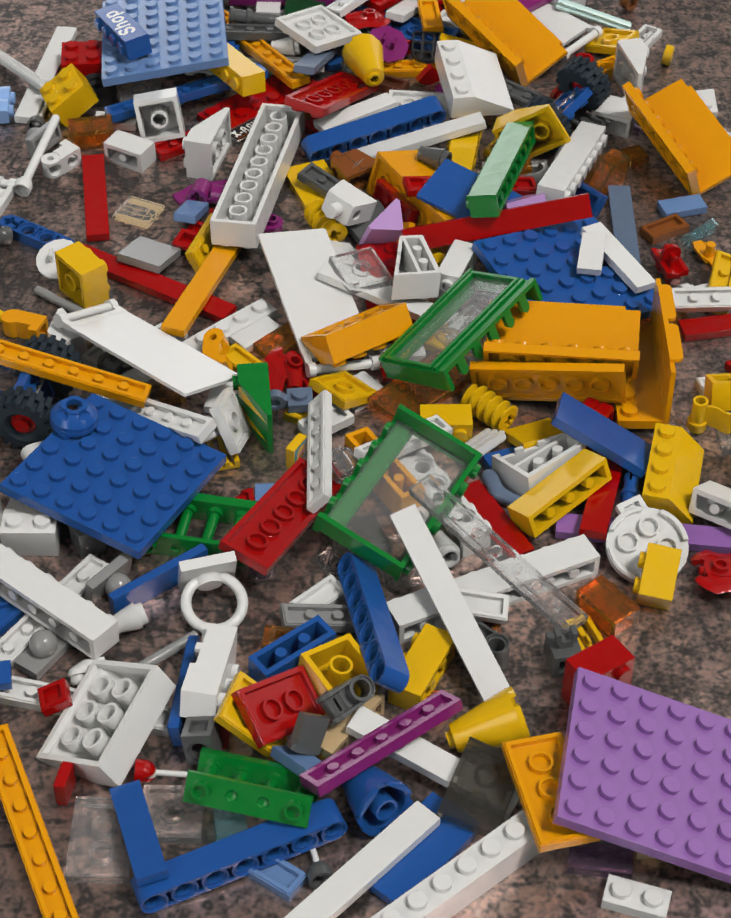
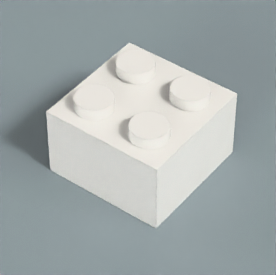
(159, 115)

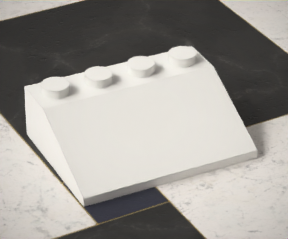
(471, 80)
(108, 720)

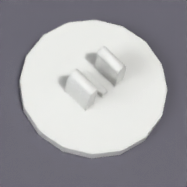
(46, 258)

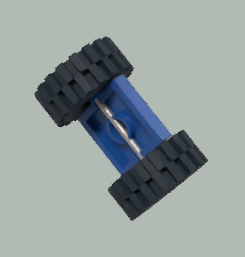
(582, 87)
(28, 404)

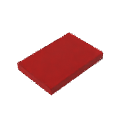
(274, 704)

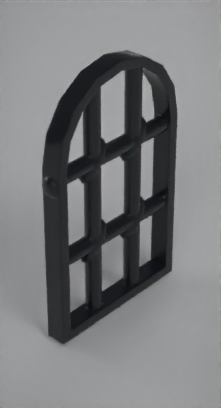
(424, 33)

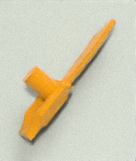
(705, 250)

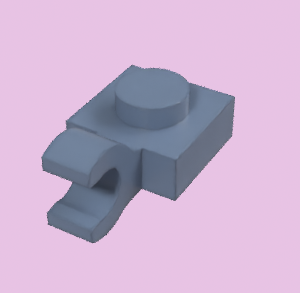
(295, 400)

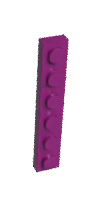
(380, 743)

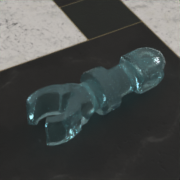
(700, 233)

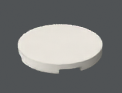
(632, 533)

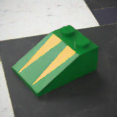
(255, 400)

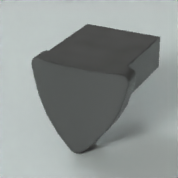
(308, 733)

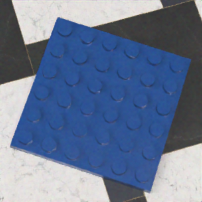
(552, 259)
(118, 480)

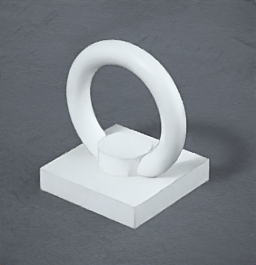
(230, 421)
(208, 574)

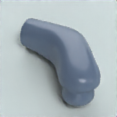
(495, 488)

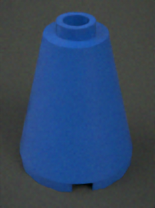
(376, 799)

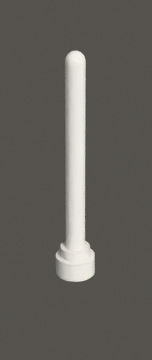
(24, 184)

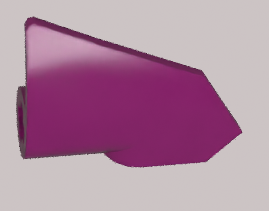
(202, 191)

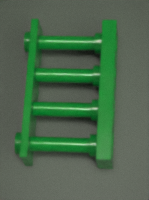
(207, 508)
(249, 788)

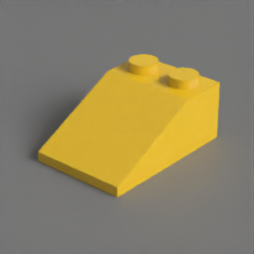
(547, 127)

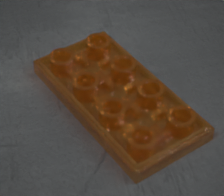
(412, 395)

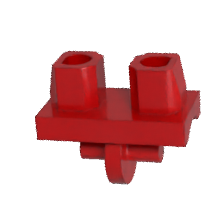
(670, 263)

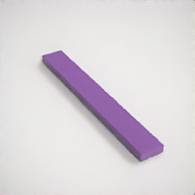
(700, 536)

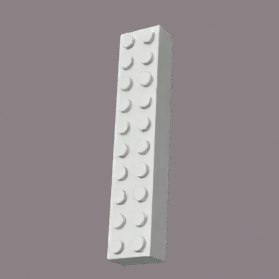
(257, 177)

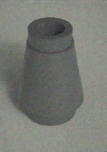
(433, 156)

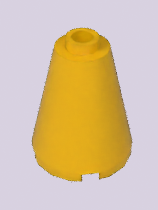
(365, 58)
(491, 722)

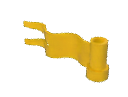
(707, 415)

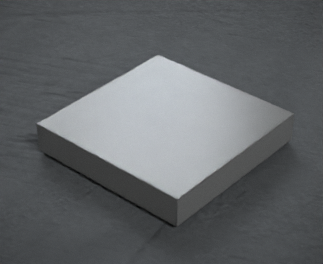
(148, 254)

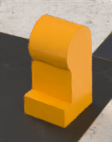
(23, 324)
(216, 346)

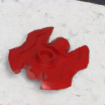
(366, 18)
(287, 370)
(714, 571)

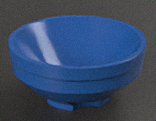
(73, 422)

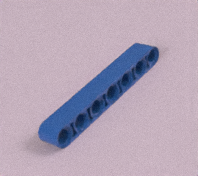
(374, 128)
(373, 623)
(236, 854)

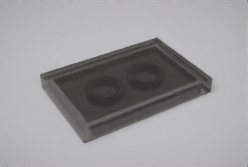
(478, 789)

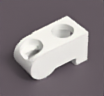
(61, 160)

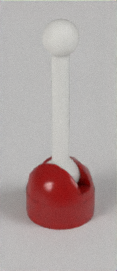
(146, 771)

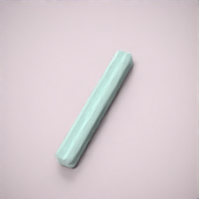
(592, 15)

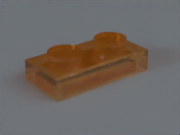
(280, 337)

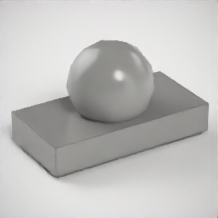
(35, 134)
(109, 578)
(43, 652)

